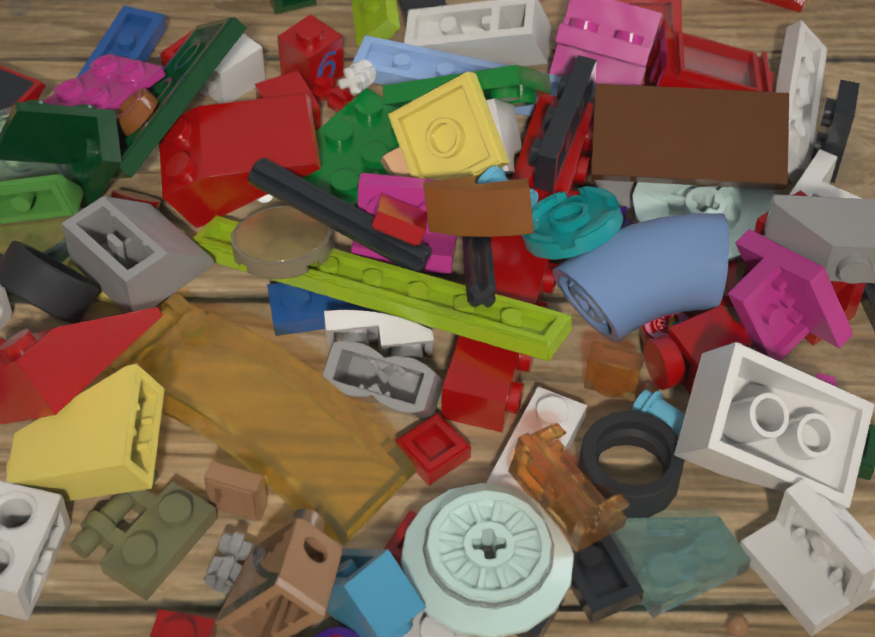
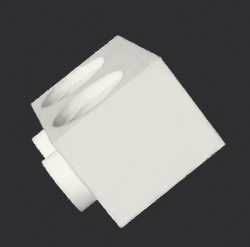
(30, 549)

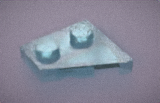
(679, 557)

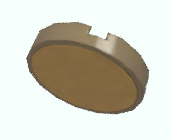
(280, 242)

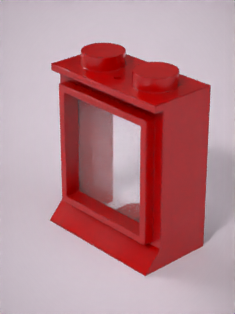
(705, 64)

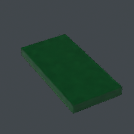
(183, 79)

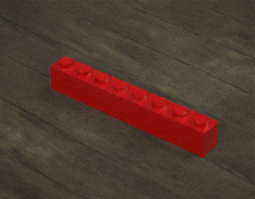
(484, 377)

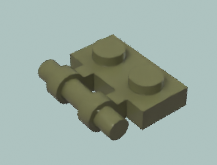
(156, 540)

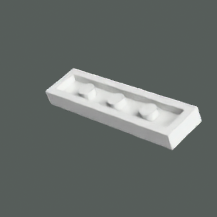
(801, 77)

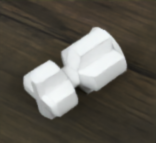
(358, 76)

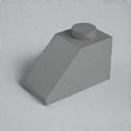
(828, 232)

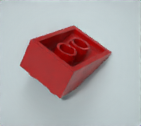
(215, 146)
(54, 365)

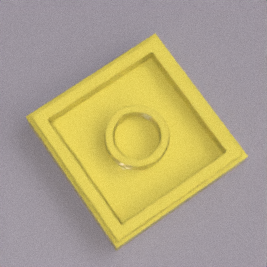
(449, 132)

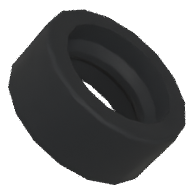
(46, 283)
(640, 431)

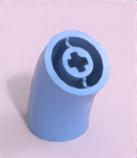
(648, 273)

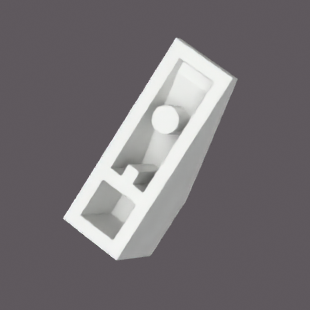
(485, 30)

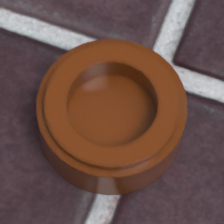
(135, 111)

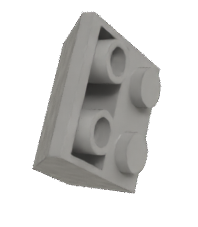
(132, 252)

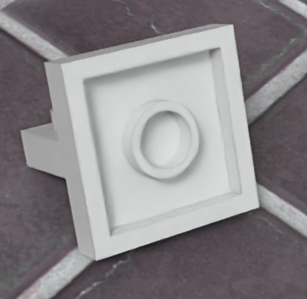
(814, 558)

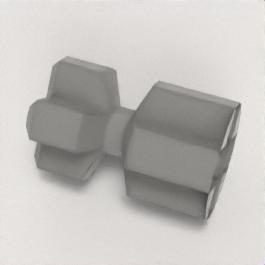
(225, 570)

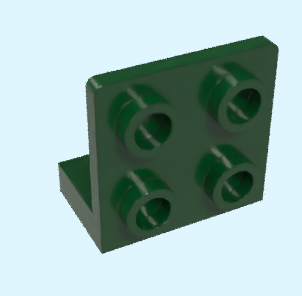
(73, 136)

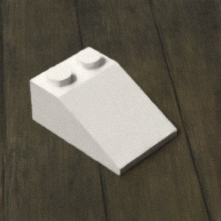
(773, 425)

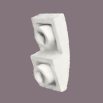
(393, 333)

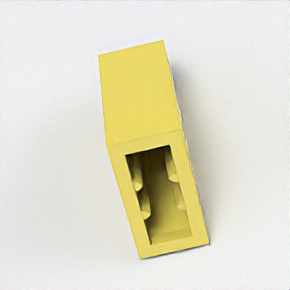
(96, 443)

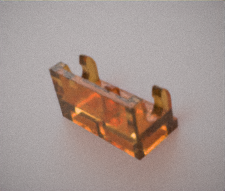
(563, 489)

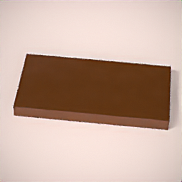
(690, 136)

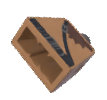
(284, 581)

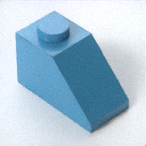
(373, 594)

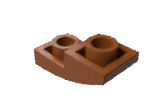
(478, 210)

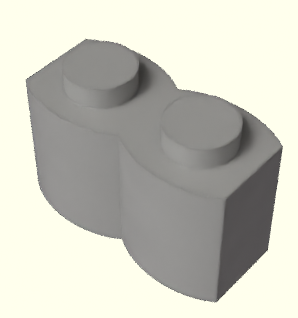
(393, 381)

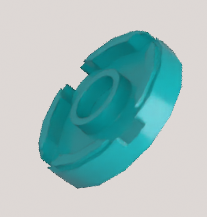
(573, 224)

